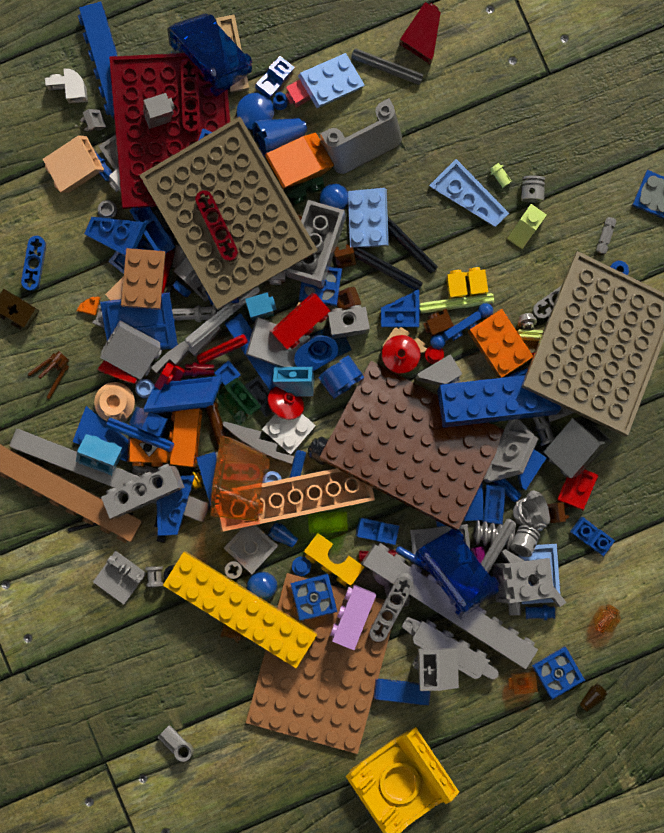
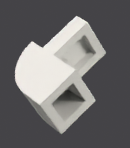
(71, 82)

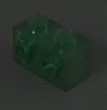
(238, 401)

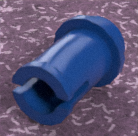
(280, 105)

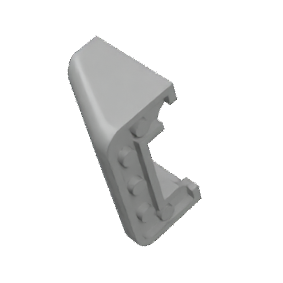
(365, 144)

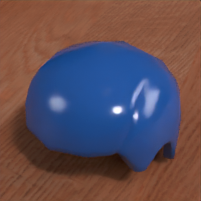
(335, 196)
(262, 585)

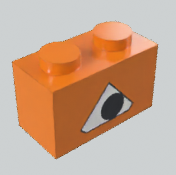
(142, 452)

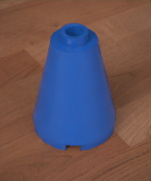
(277, 132)

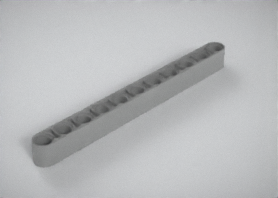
(66, 458)

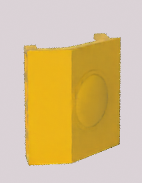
(401, 782)

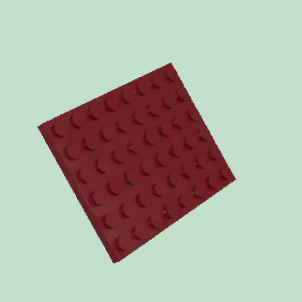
(142, 148)

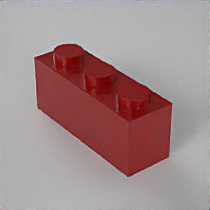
(300, 321)

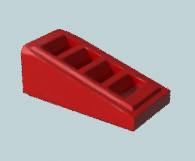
(109, 369)

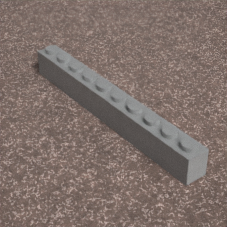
(432, 595)

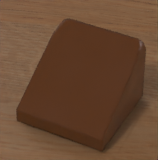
(348, 298)

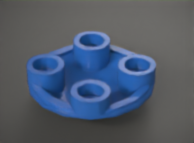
(254, 108)

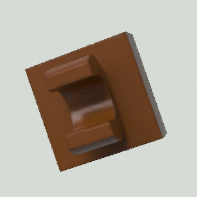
(344, 257)
(557, 512)

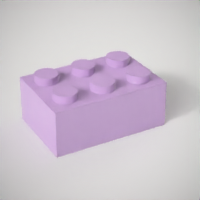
(352, 616)

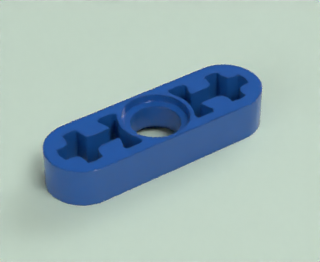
(40, 250)

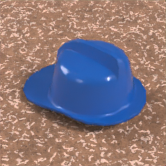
(316, 352)

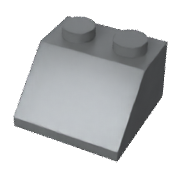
(441, 373)

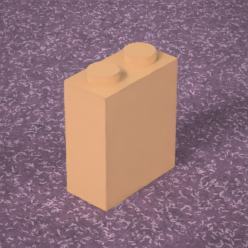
(73, 164)

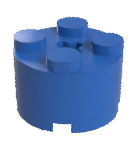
(341, 377)

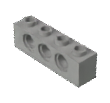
(171, 483)

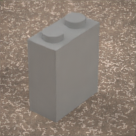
(131, 350)

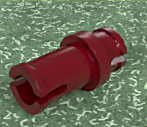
(199, 369)

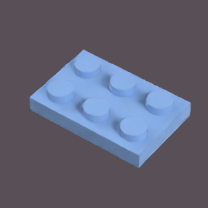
(331, 80)
(368, 218)
(541, 552)

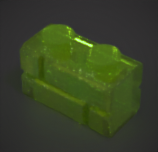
(327, 522)

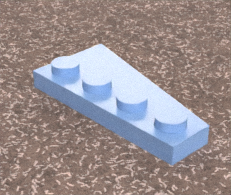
(466, 191)

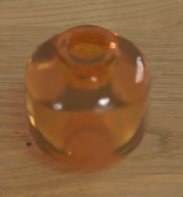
(606, 618)

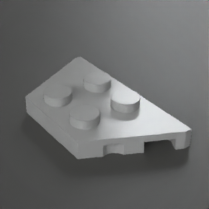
(512, 452)

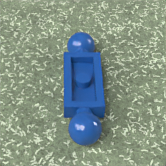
(484, 311)

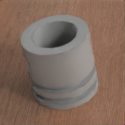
(533, 185)
(525, 541)

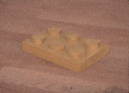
(143, 279)

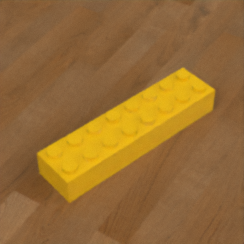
(240, 609)

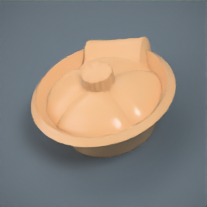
(114, 401)

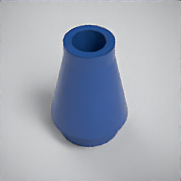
(282, 534)

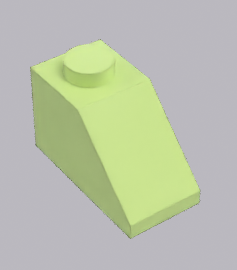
(526, 226)

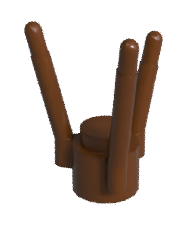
(57, 361)

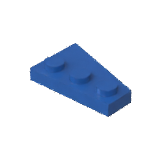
(116, 233)
(96, 426)

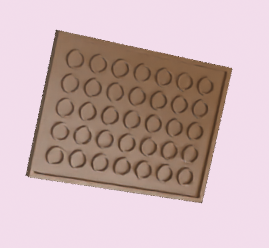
(329, 689)

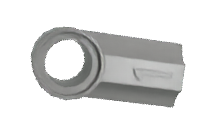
(174, 742)

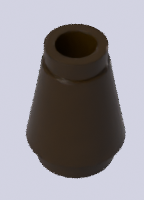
(593, 697)

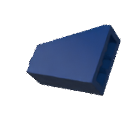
(150, 422)

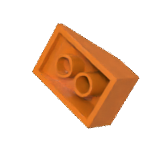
(299, 160)

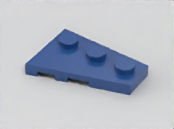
(172, 507)

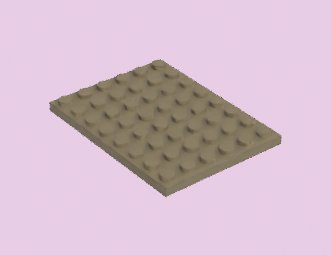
(250, 202)
(599, 344)

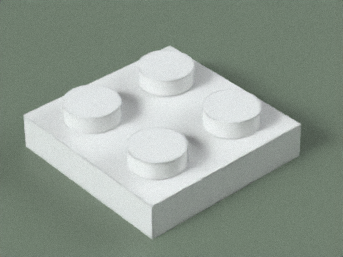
(289, 433)

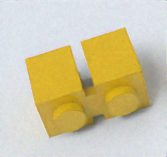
(457, 284)

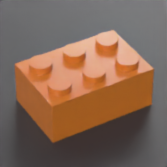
(500, 344)
(185, 437)

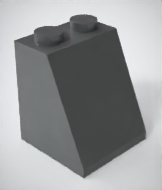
(577, 446)

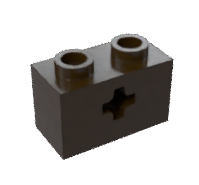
(25, 314)

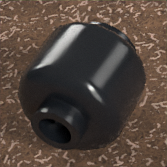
(316, 448)

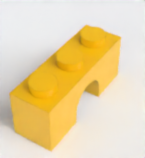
(346, 571)

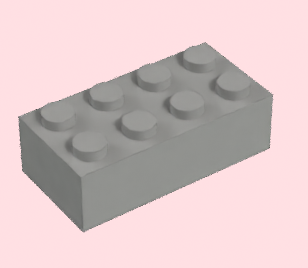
(324, 227)

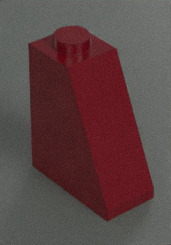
(422, 33)

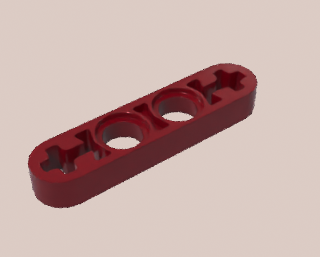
(189, 96)
(215, 226)

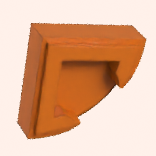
(90, 306)

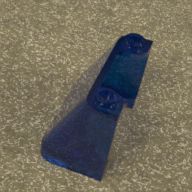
(210, 51)
(457, 572)

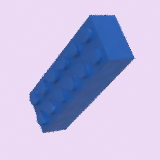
(490, 402)

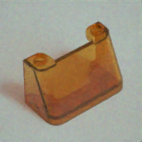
(238, 481)

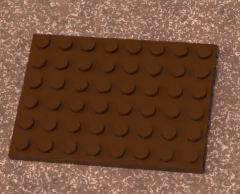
(398, 445)

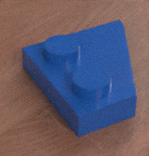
(402, 312)

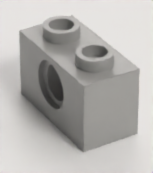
(158, 110)
(339, 329)

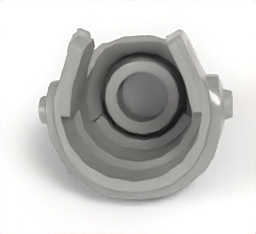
(532, 511)

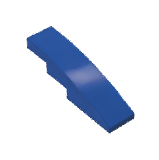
(239, 326)

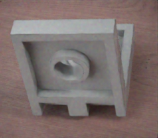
(514, 580)

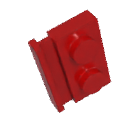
(578, 490)

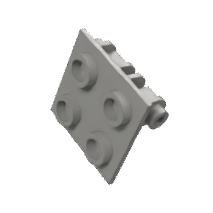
(119, 577)

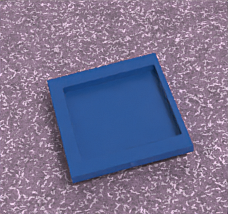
(152, 322)
(183, 395)

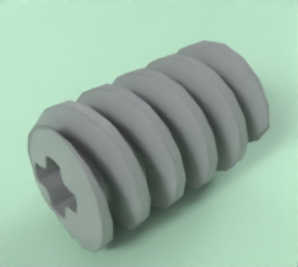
(489, 534)

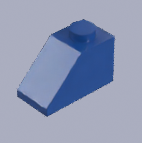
(532, 467)

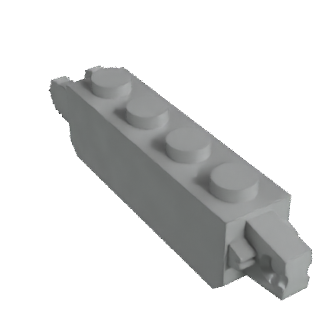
(470, 662)

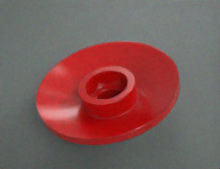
(401, 364)
(284, 408)

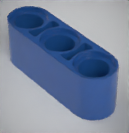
(400, 692)

